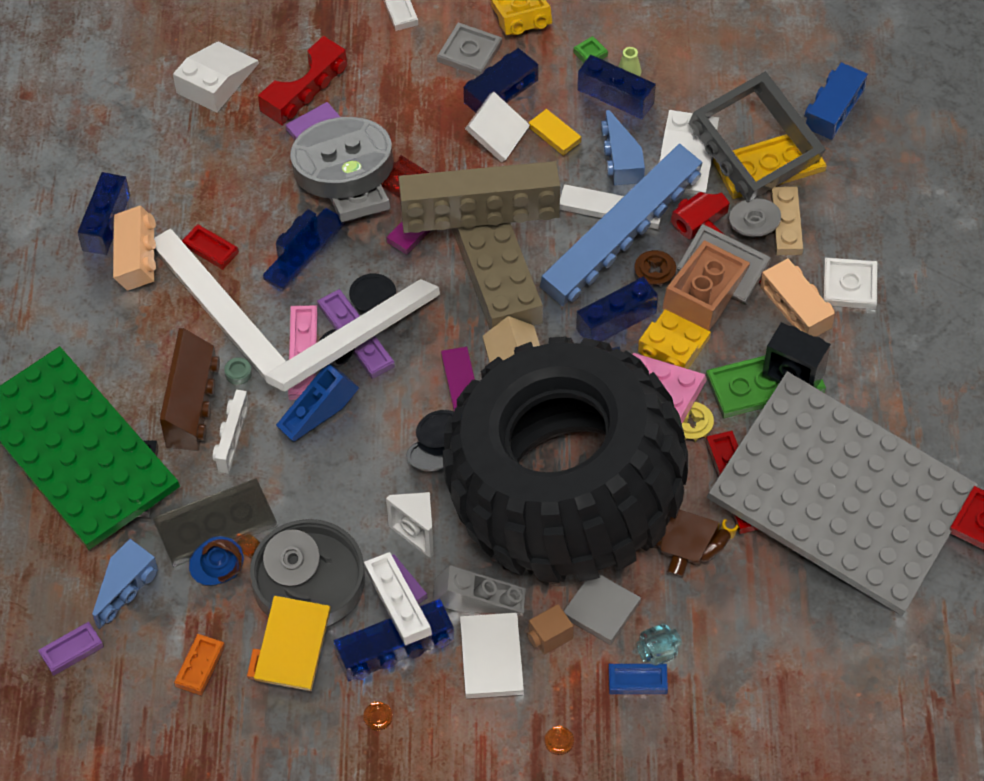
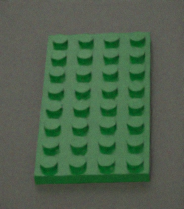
(79, 449)

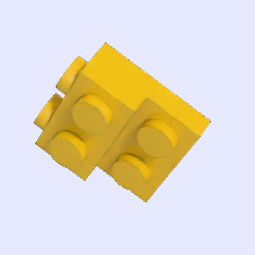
(522, 15)
(673, 340)

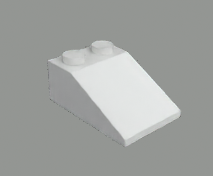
(213, 75)
(679, 131)

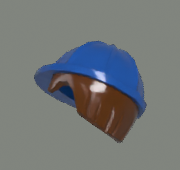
(216, 561)

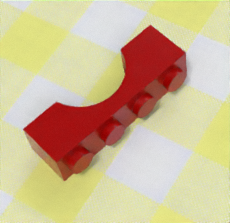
(284, 99)

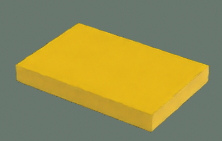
(292, 643)

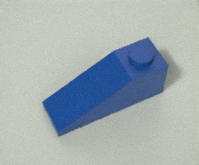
(318, 402)

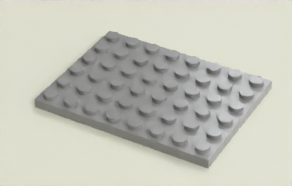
(842, 492)

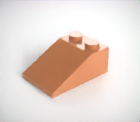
(705, 285)

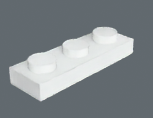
(231, 431)

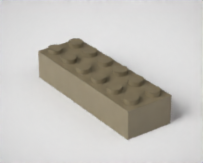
(479, 197)
(499, 273)

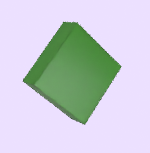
(590, 47)

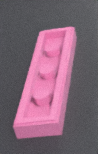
(302, 336)

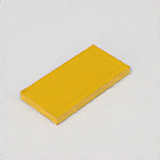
(767, 157)

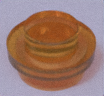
(378, 716)
(559, 740)

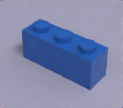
(835, 100)

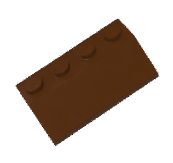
(188, 392)

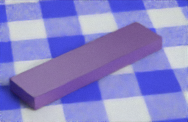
(370, 353)

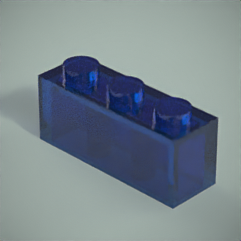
(505, 78)
(616, 86)
(97, 225)
(617, 311)

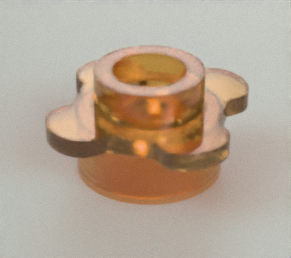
(248, 544)

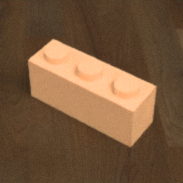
(134, 248)
(797, 298)

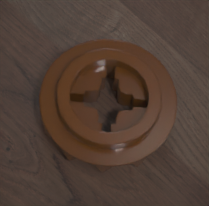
(655, 259)

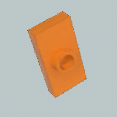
(199, 664)

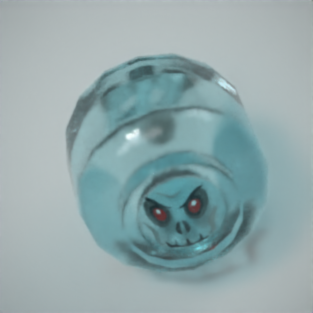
(658, 644)

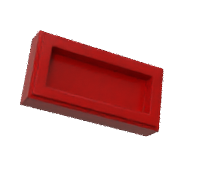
(210, 246)

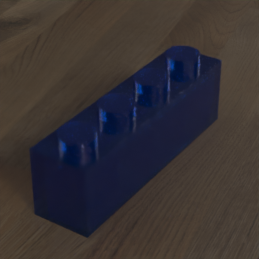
(383, 647)

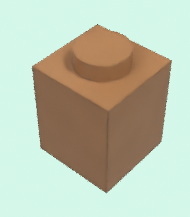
(550, 629)

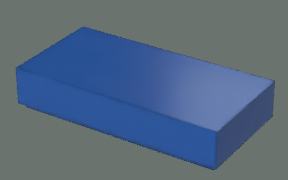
(638, 679)

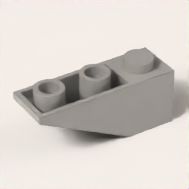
(477, 593)

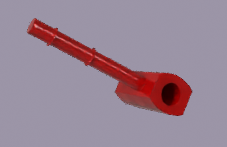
(699, 210)

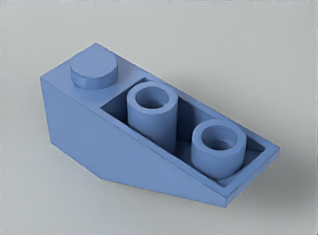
(625, 154)
(125, 575)

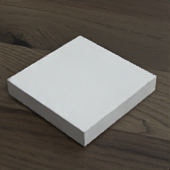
(497, 127)
(850, 283)

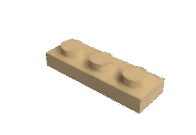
(788, 233)

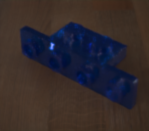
(301, 245)

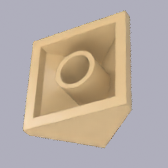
(506, 336)

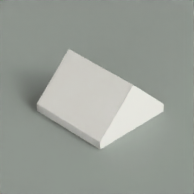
(412, 519)

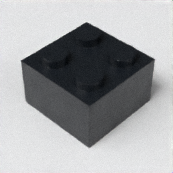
(796, 353)

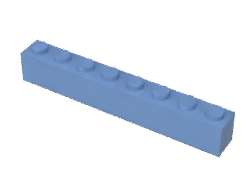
(620, 225)

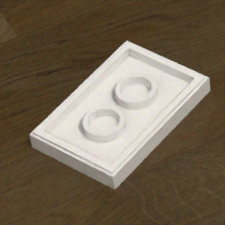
(491, 655)

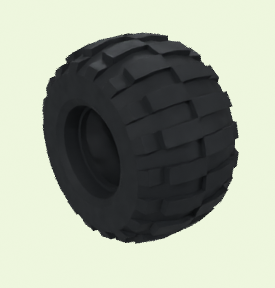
(579, 515)

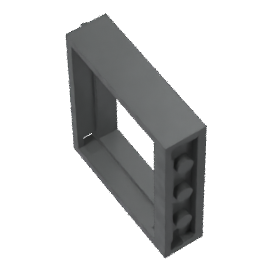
(784, 114)

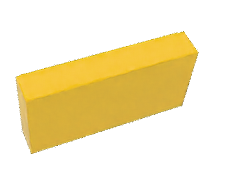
(555, 132)

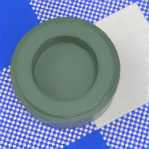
(238, 371)

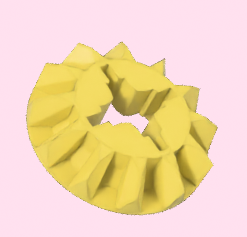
(703, 419)

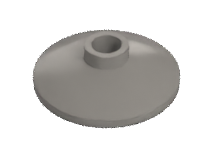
(755, 217)
(279, 551)

